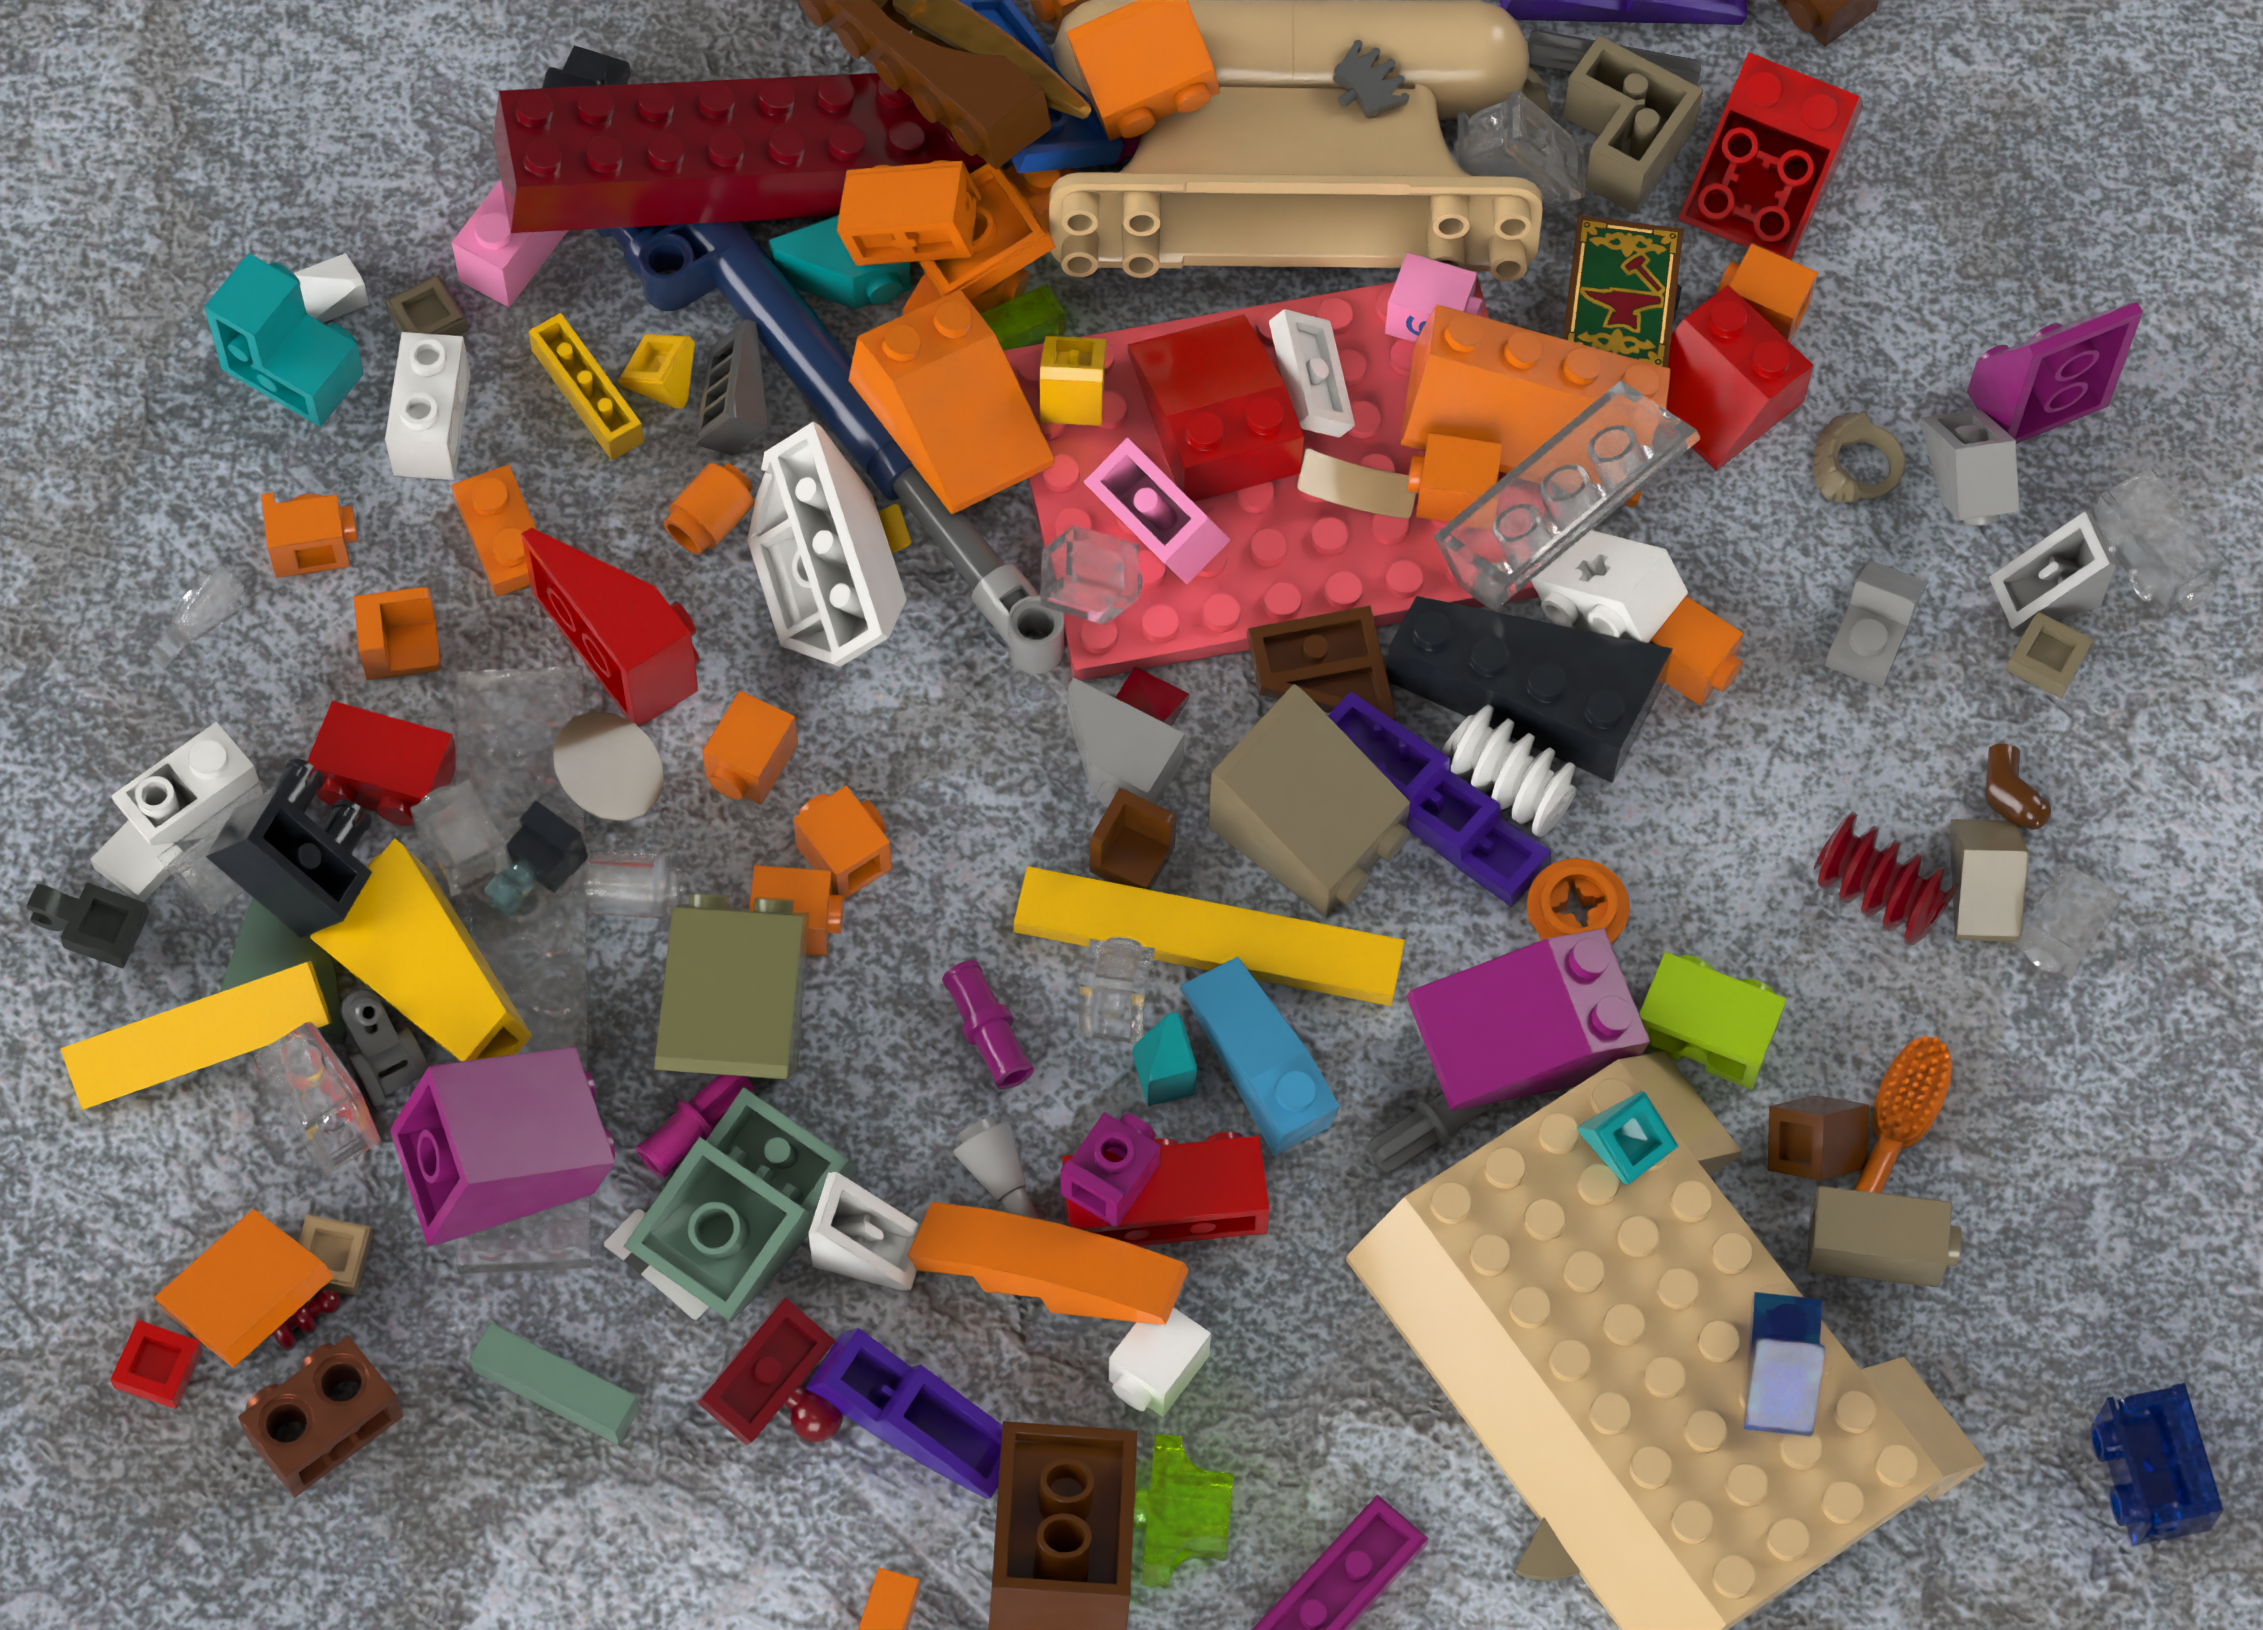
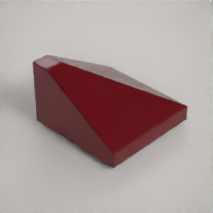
(1153, 696)

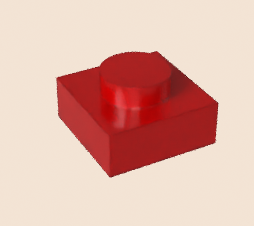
(156, 1364)

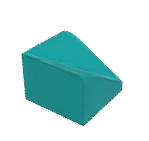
(1165, 1062)

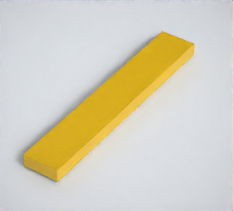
(1211, 934)

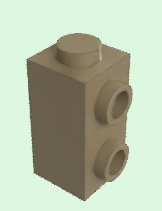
(1881, 1237)

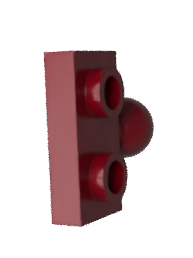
(770, 1375)

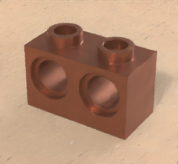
(332, 1427)

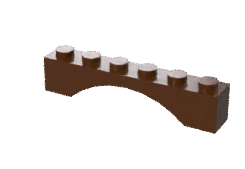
(976, 96)

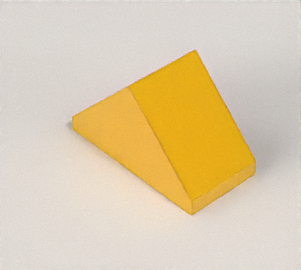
(1072, 380)

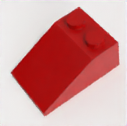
(1218, 408)
(616, 626)

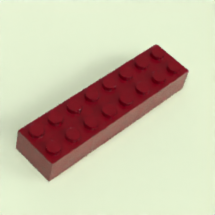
(702, 149)

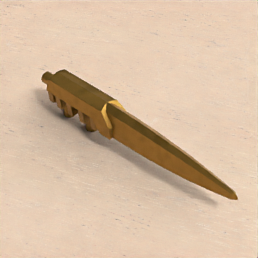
(963, 29)

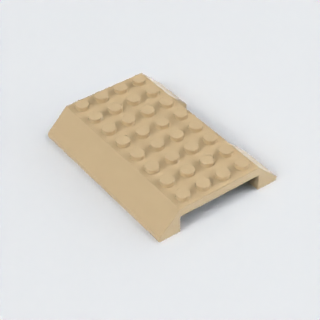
(1608, 1362)

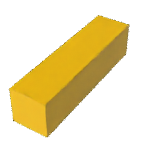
(586, 386)

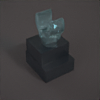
(541, 851)

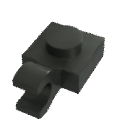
(95, 925)

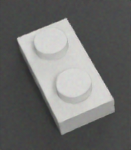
(1312, 372)

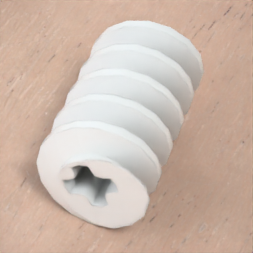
(1511, 771)

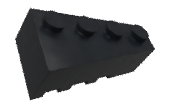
(1557, 682)

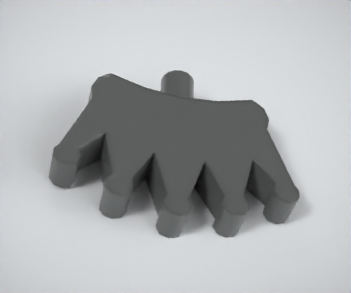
(1368, 83)

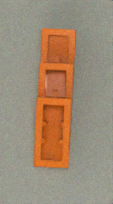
(1043, 1259)

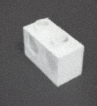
(427, 406)

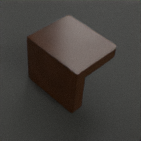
(1132, 841)
(1818, 1137)

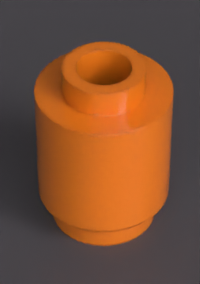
(709, 507)

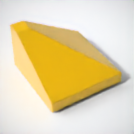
(661, 369)

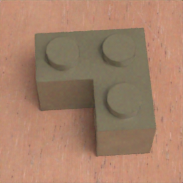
(1639, 117)

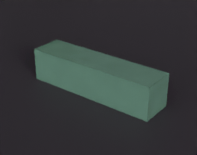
(554, 1383)

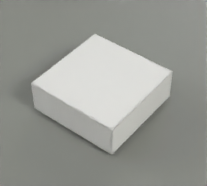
(131, 862)

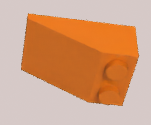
(950, 401)

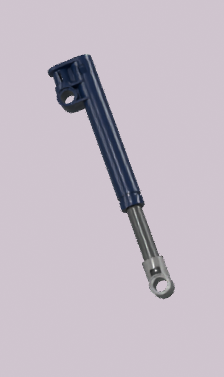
(735, 263)

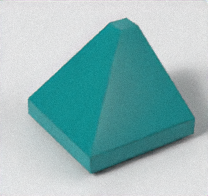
(1629, 1137)

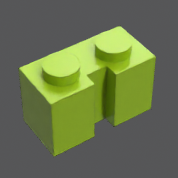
(1711, 1018)

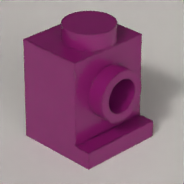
(1107, 1186)

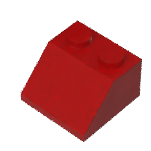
(1732, 376)

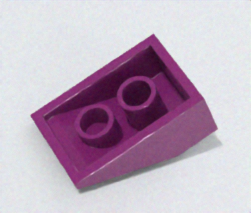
(2055, 373)
(1529, 1021)

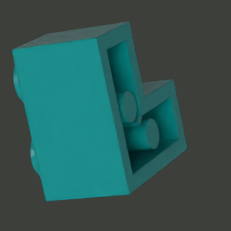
(278, 347)

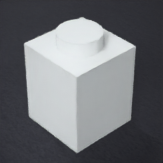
(1158, 1362)

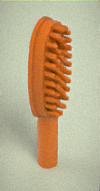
(1906, 1106)

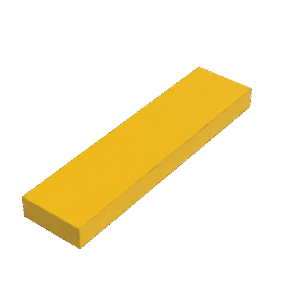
(194, 1035)

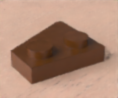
(1324, 658)

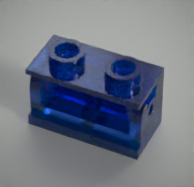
(2156, 1465)

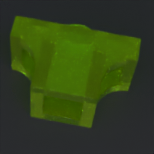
(1182, 1512)

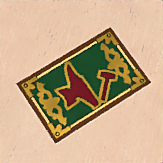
(1624, 288)

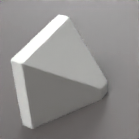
(332, 288)

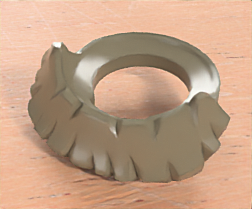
(1845, 431)

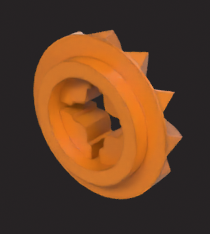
(1592, 885)

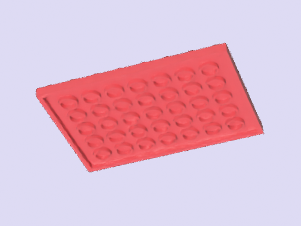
(1286, 548)

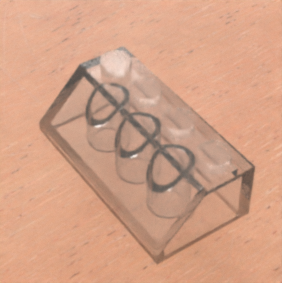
(1561, 493)

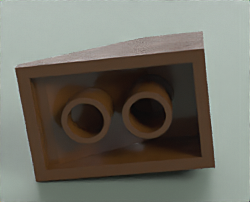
(1063, 1528)

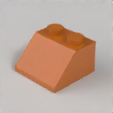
(1143, 65)

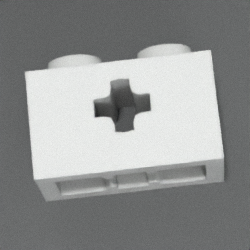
(1611, 587)

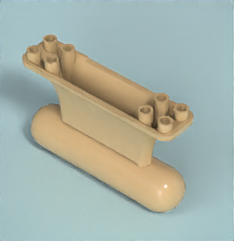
(1292, 175)

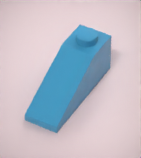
(1261, 1056)

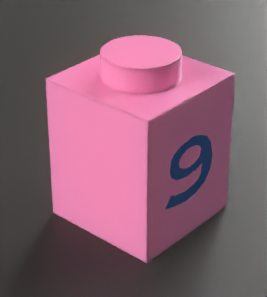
(1422, 286)

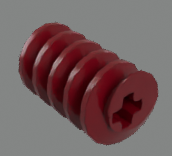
(1882, 880)

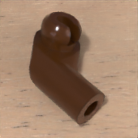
(2010, 794)

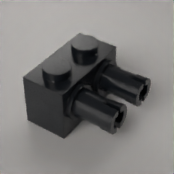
(289, 860)

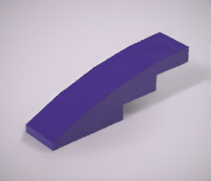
(1443, 807)

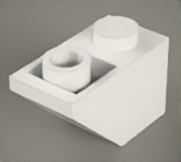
(187, 787)

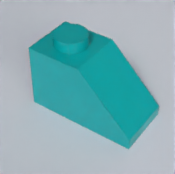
(821, 265)

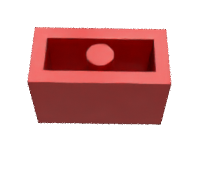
(380, 761)

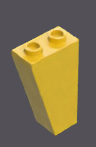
(423, 961)

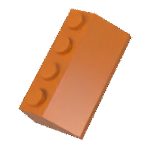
(1509, 384)

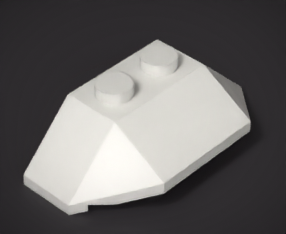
(822, 552)

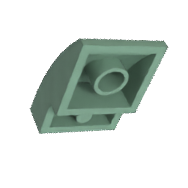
(737, 1205)

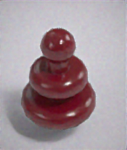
(327, 1302)

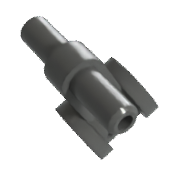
(379, 1048)

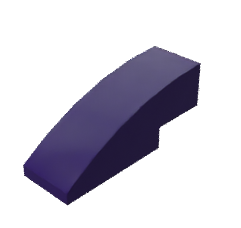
(911, 1411)

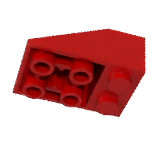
(1771, 157)

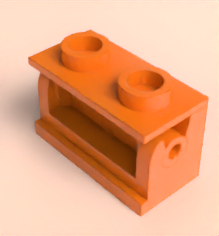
(908, 213)

